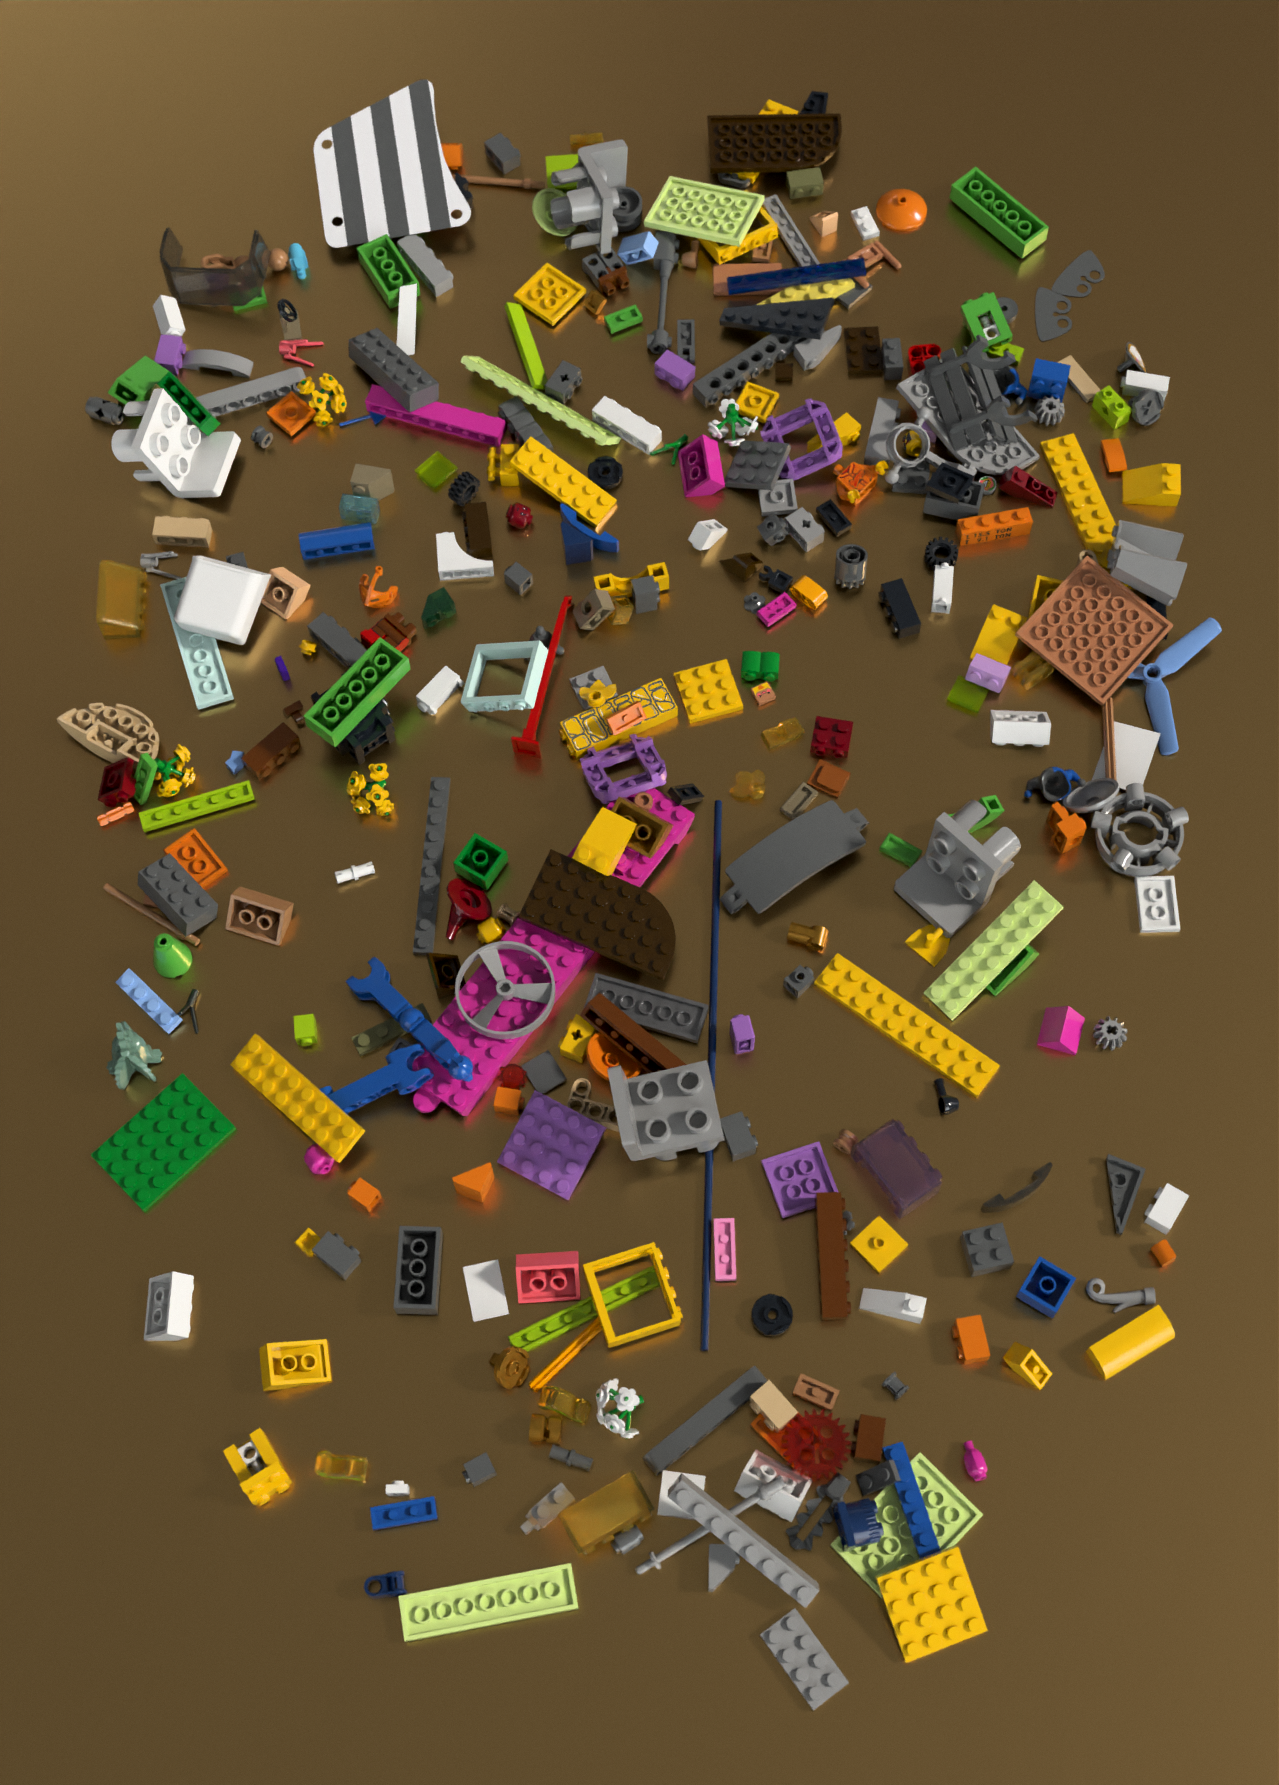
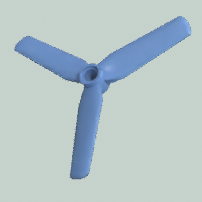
(1168, 662)

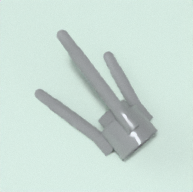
(150, 561)

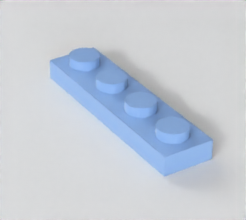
(149, 1001)

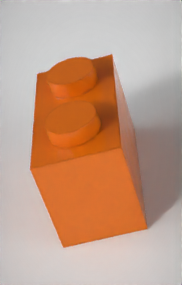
(971, 1339)

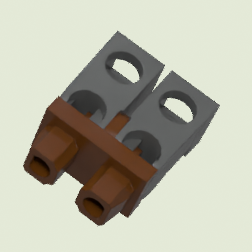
(606, 271)

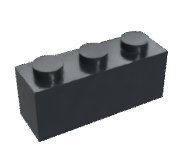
(899, 608)

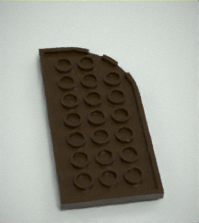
(771, 141)
(601, 914)

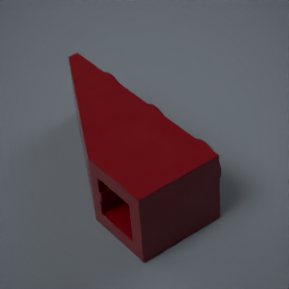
(1026, 487)

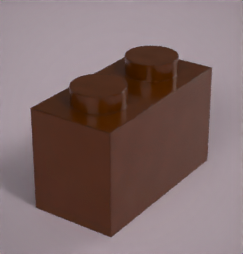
(869, 1439)

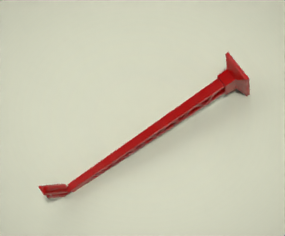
(527, 743)

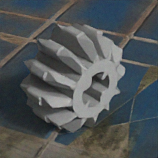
(1049, 410)
(1107, 1026)

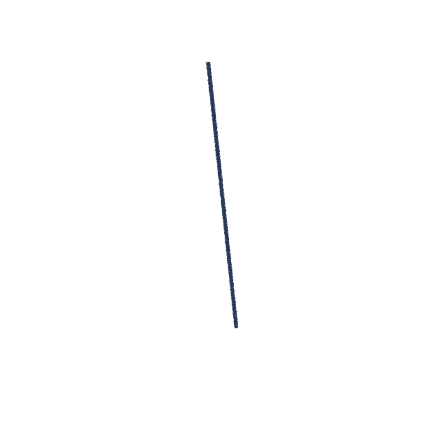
(708, 1187)

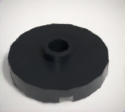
(605, 465)
(772, 1304)

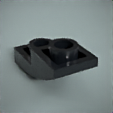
(463, 184)

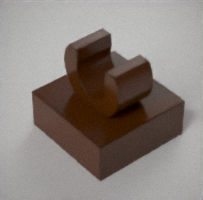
(294, 711)

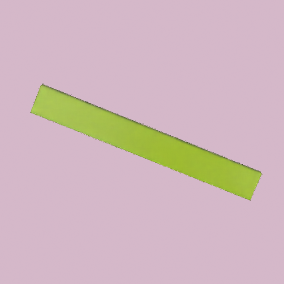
(584, 1310)

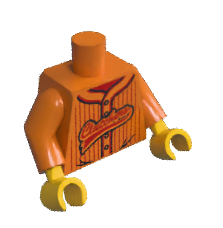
(857, 480)

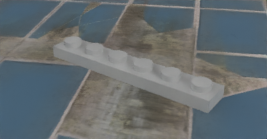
(789, 232)

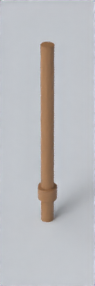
(526, 183)
(150, 913)

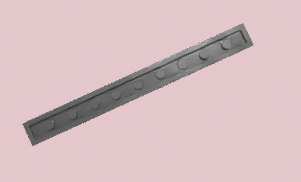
(431, 866)

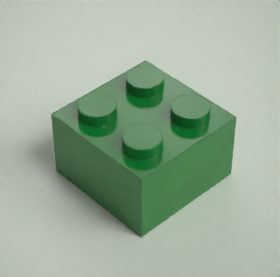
(480, 861)

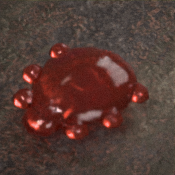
(512, 1076)

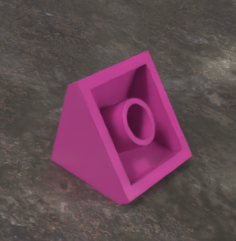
(1061, 1029)

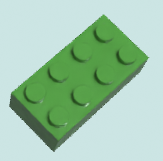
(386, 268)

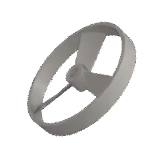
(506, 989)

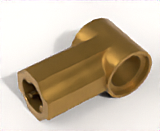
(812, 936)

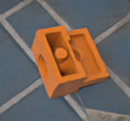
(1067, 829)

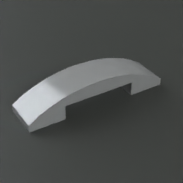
(218, 360)

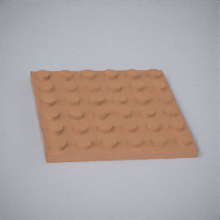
(1094, 630)

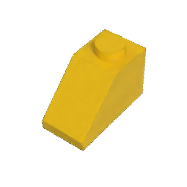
(1027, 1365)

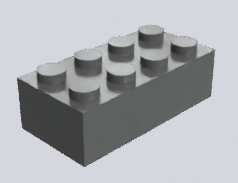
(177, 894)
(418, 1270)

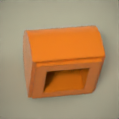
(1163, 1252)

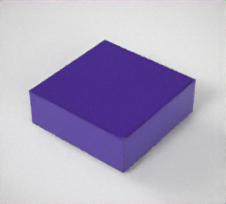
(282, 668)

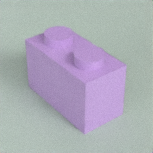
(987, 673)

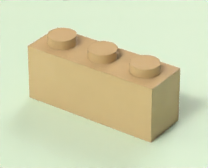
(182, 531)

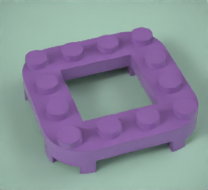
(799, 417)
(639, 747)

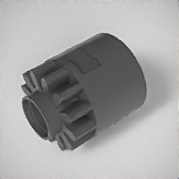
(850, 565)

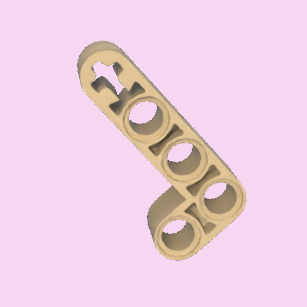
(588, 1105)

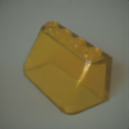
(120, 600)
(606, 1512)

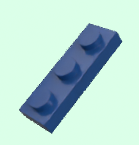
(403, 1513)

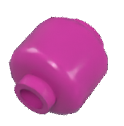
(318, 1160)

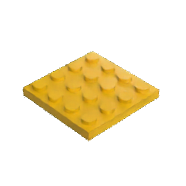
(931, 1603)

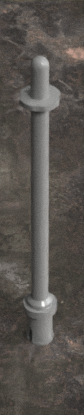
(763, 1492)

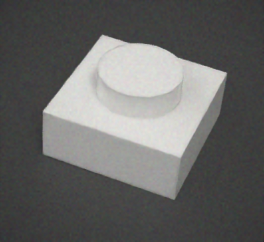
(397, 1488)

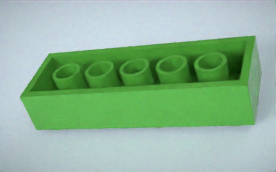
(998, 212)
(357, 692)

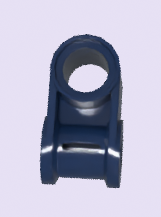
(387, 1585)

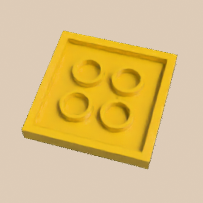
(549, 294)
(708, 691)

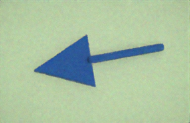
(376, 417)

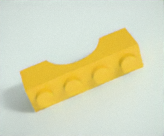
(622, 586)

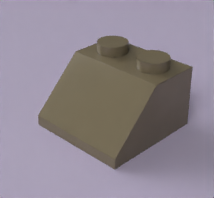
(371, 481)

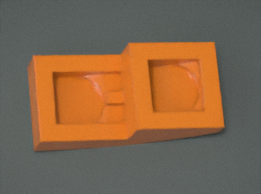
(1114, 455)

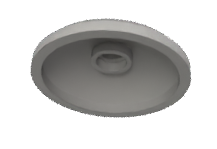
(1092, 796)

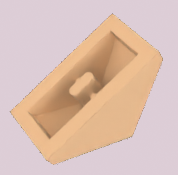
(825, 222)

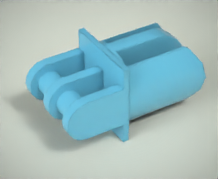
(298, 260)

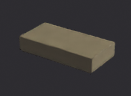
(798, 801)

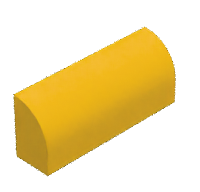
(1131, 1342)

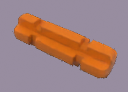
(115, 813)

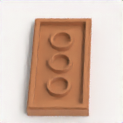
(722, 271)

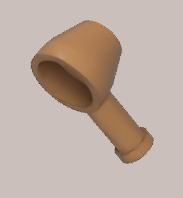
(690, 258)

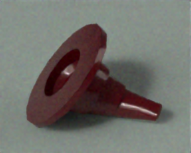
(467, 903)

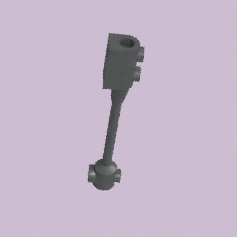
(664, 261)

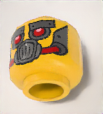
(912, 443)

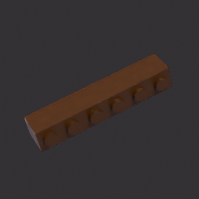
(628, 1035)
(831, 1257)

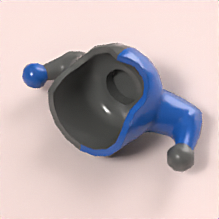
(1008, 382)
(1053, 783)

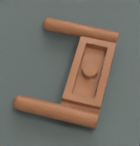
(872, 254)

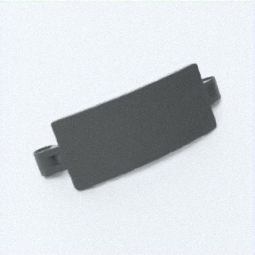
(793, 856)

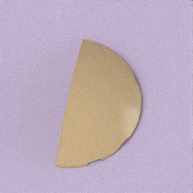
(112, 731)

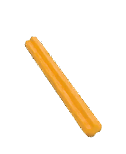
(565, 1355)

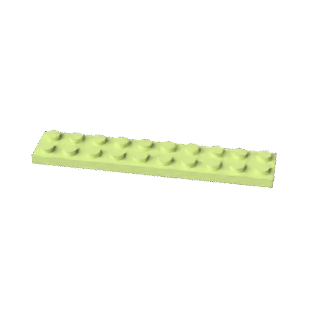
(542, 401)

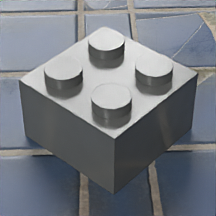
(986, 1249)

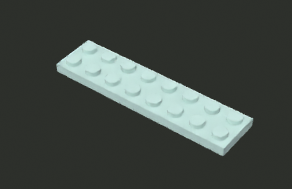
(199, 655)

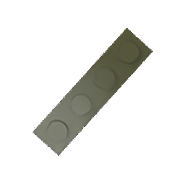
(382, 1033)

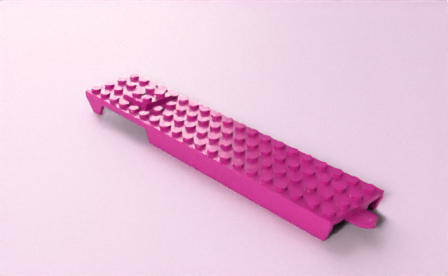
(522, 968)

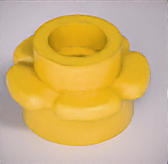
(308, 647)

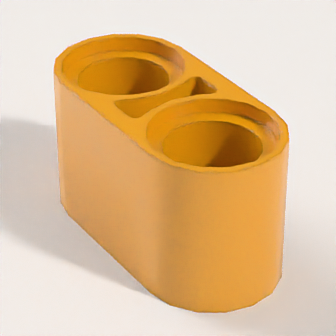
(808, 592)

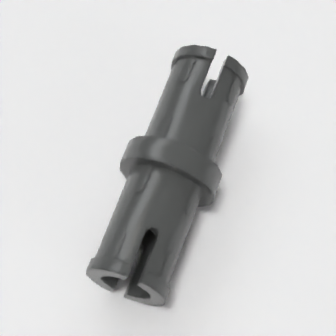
(571, 1457)

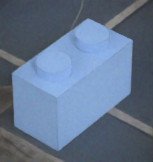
(637, 248)

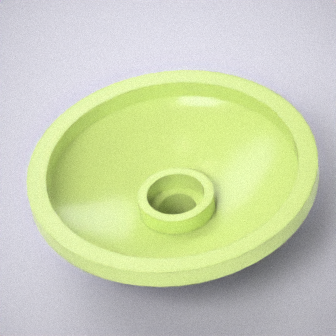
(542, 211)

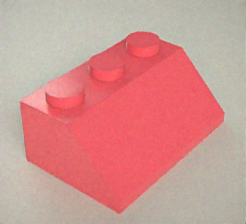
(548, 1277)

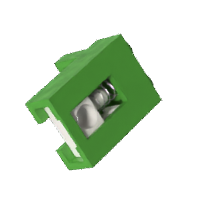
(982, 310)

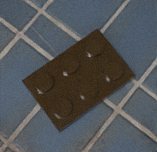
(863, 350)

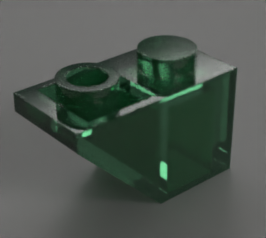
(437, 607)

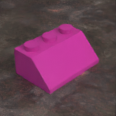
(701, 467)

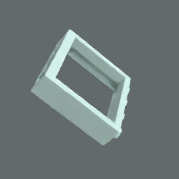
(527, 649)

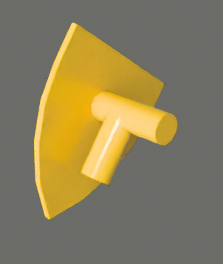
(929, 944)

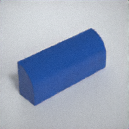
(336, 541)

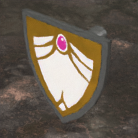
(1132, 356)

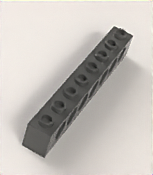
(743, 367)

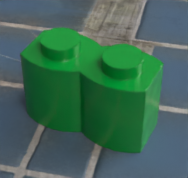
(760, 665)

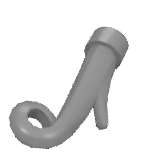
(1124, 1299)

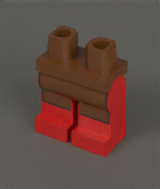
(391, 631)

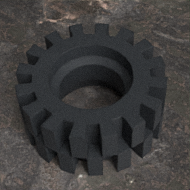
(464, 488)
(940, 545)

